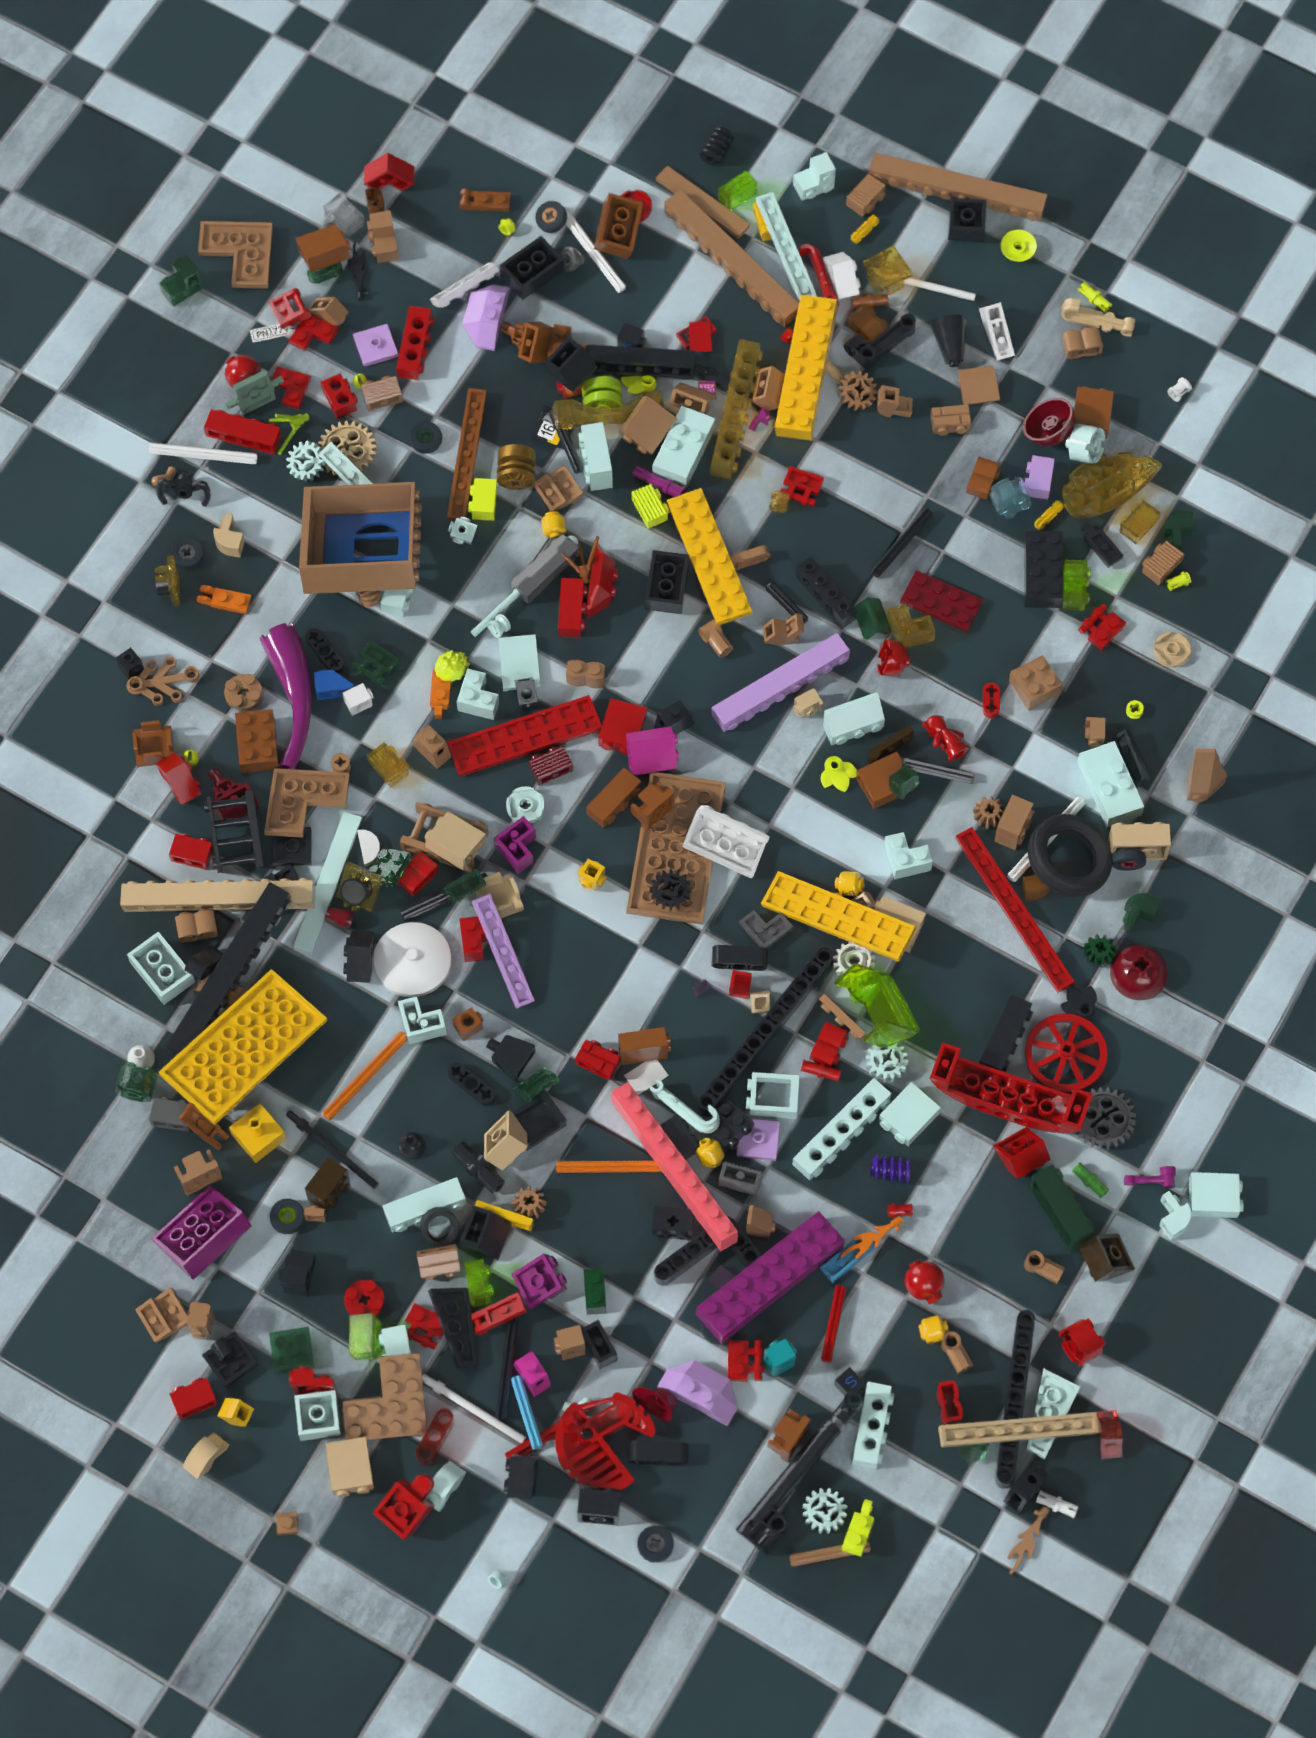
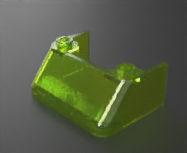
(883, 1003)

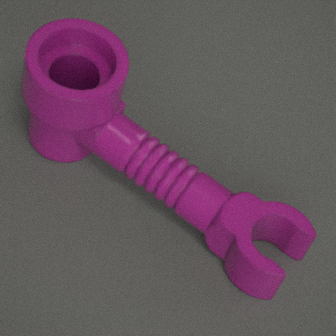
(1166, 1177)

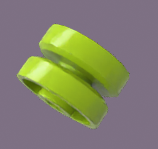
(602, 392)

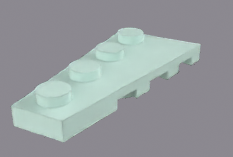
(1053, 1399)

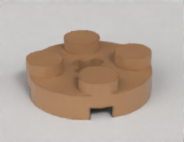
(239, 683)

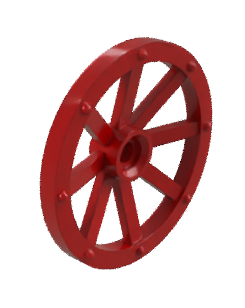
(1063, 1056)

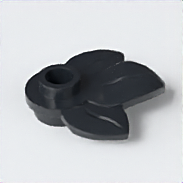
(1077, 1001)

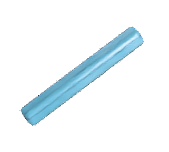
(526, 1412)

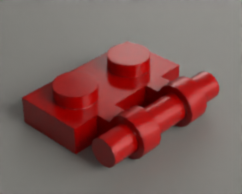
(803, 481)
(1106, 631)
(426, 1321)
(738, 1360)

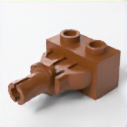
(530, 338)

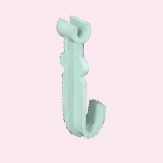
(684, 1111)

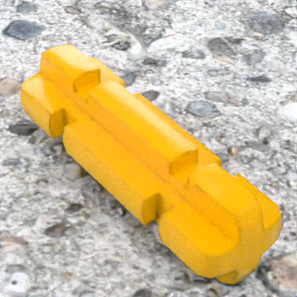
(864, 229)
(1048, 515)

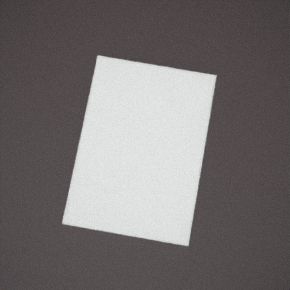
(645, 1075)

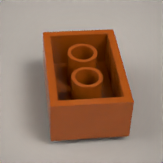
(618, 225)
(257, 741)

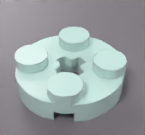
(528, 795)

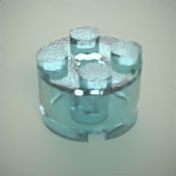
(1010, 497)

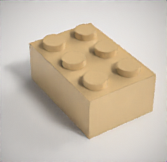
(1149, 838)

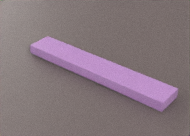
(503, 951)

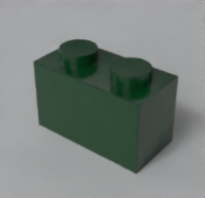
(595, 1291)

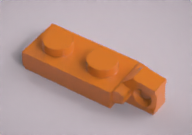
(439, 695)

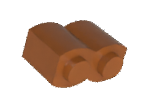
(983, 478)

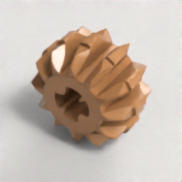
(369, 598)
(986, 818)
(527, 1196)

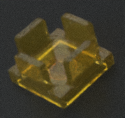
(887, 271)

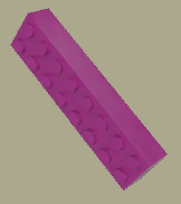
(770, 1277)

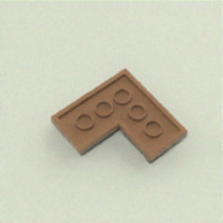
(244, 241)
(295, 791)
(398, 1410)

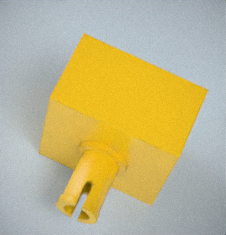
(257, 1133)

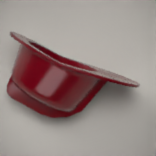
(657, 1401)

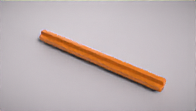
(368, 1072)
(606, 1166)

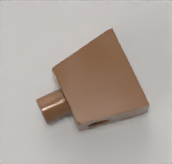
(429, 743)

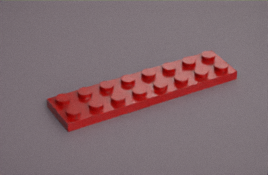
(524, 736)

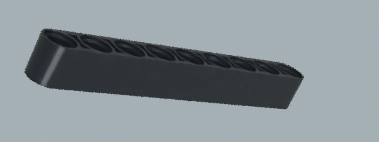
(1018, 1389)

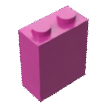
(652, 750)

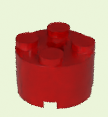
(1081, 1341)

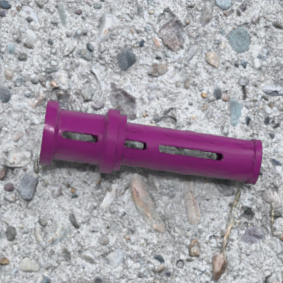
(667, 486)

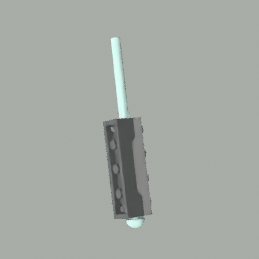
(536, 575)

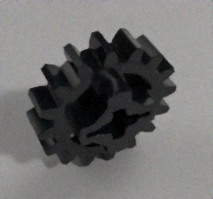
(676, 883)

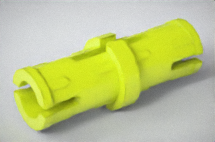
(1095, 297)

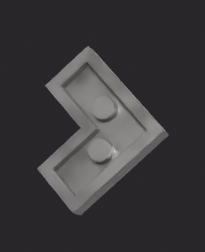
(765, 934)

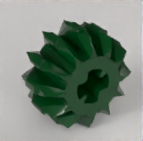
(1099, 943)

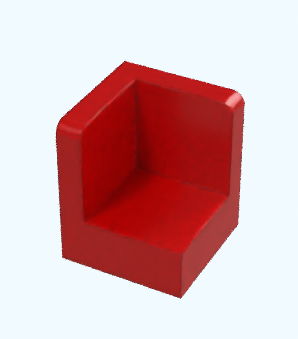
(740, 984)

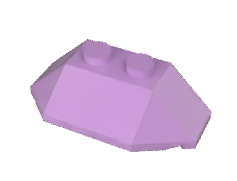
(485, 315)
(702, 1390)

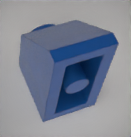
(330, 684)

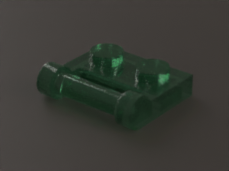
(535, 1084)

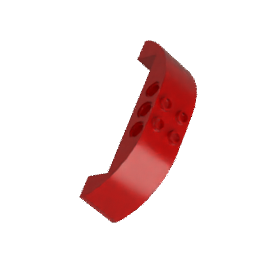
(1008, 1095)

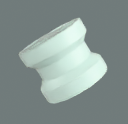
(499, 625)

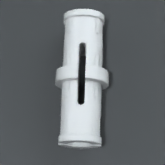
(1057, 1504)

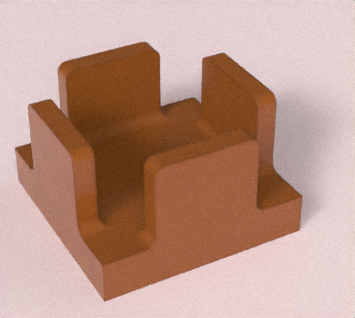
(152, 743)
(657, 803)
(789, 1434)

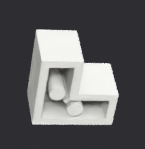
(842, 274)

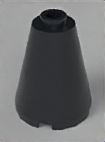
(950, 337)

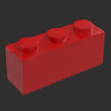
(571, 607)

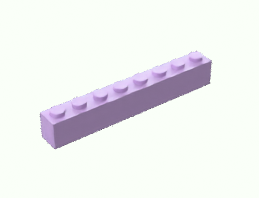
(780, 683)

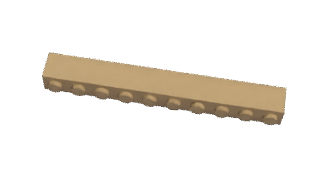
(210, 895)

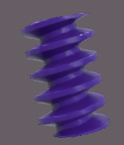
(890, 1168)

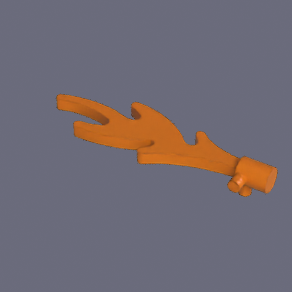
(869, 1237)

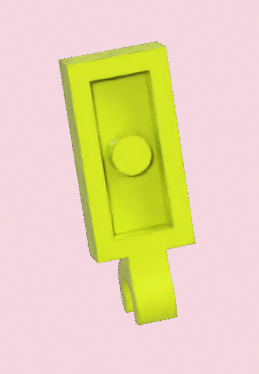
(859, 1530)

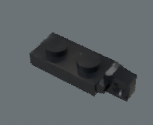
(1101, 544)

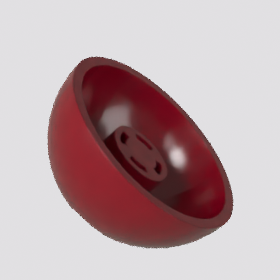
(1049, 422)
(1139, 982)

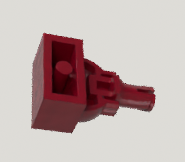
(229, 791)

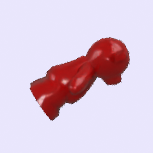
(946, 738)

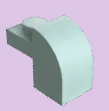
(1179, 1216)
(445, 1483)

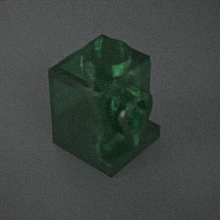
(903, 781)

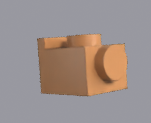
(1095, 731)

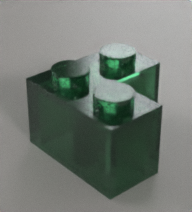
(183, 283)

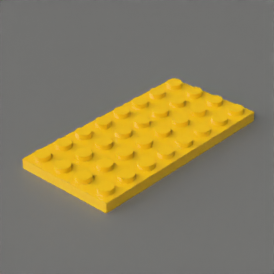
(242, 1046)

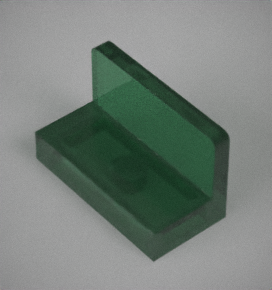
(872, 618)

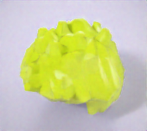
(451, 666)

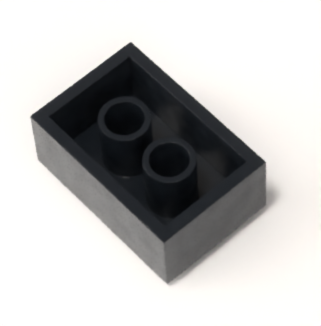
(531, 267)
(667, 582)
(522, 1476)

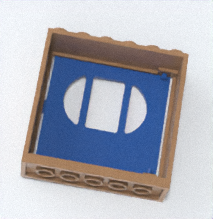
(346, 513)

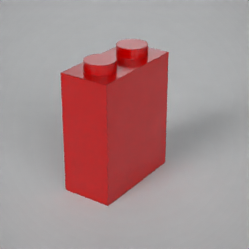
(618, 721)

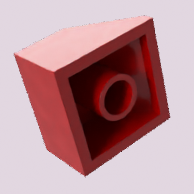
(1022, 1152)

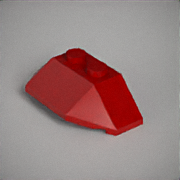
(601, 582)

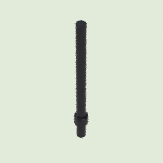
(303, 1125)

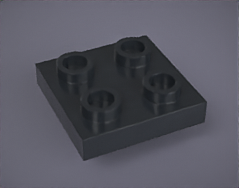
(229, 1359)

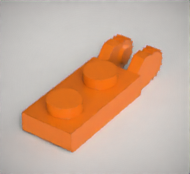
(225, 599)

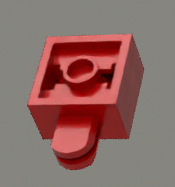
(409, 1506)

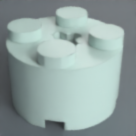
(1085, 443)

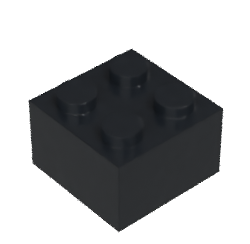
(967, 219)
(599, 1506)

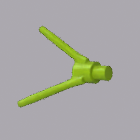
(295, 422)

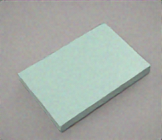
(518, 660)

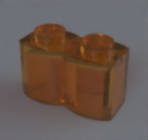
(866, 323)

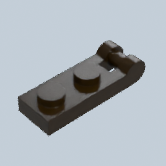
(891, 744)

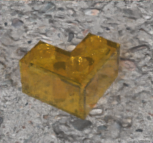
(910, 631)

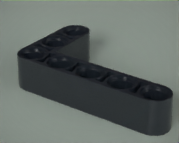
(705, 1248)

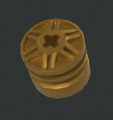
(516, 467)

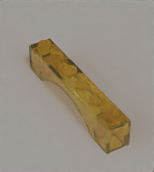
(573, 414)

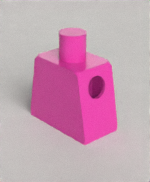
(532, 1372)

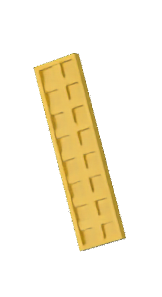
(709, 557)
(838, 916)

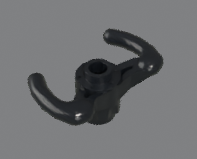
(183, 488)

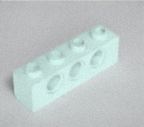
(870, 1457)

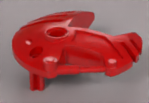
(592, 1458)

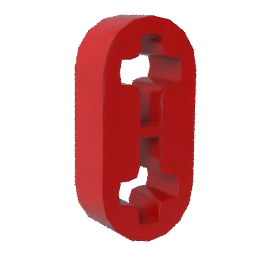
(986, 700)

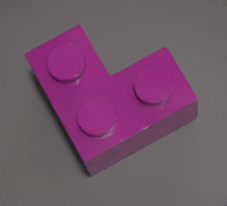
(512, 844)

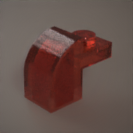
(1110, 1434)

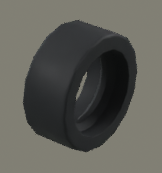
(449, 1237)

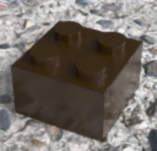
(328, 1185)

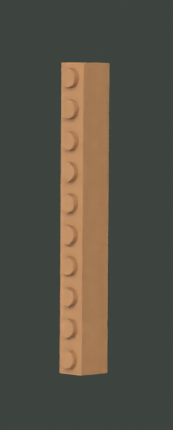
(951, 184)
(731, 257)

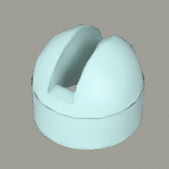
(497, 1579)

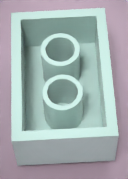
(595, 456)
(160, 968)

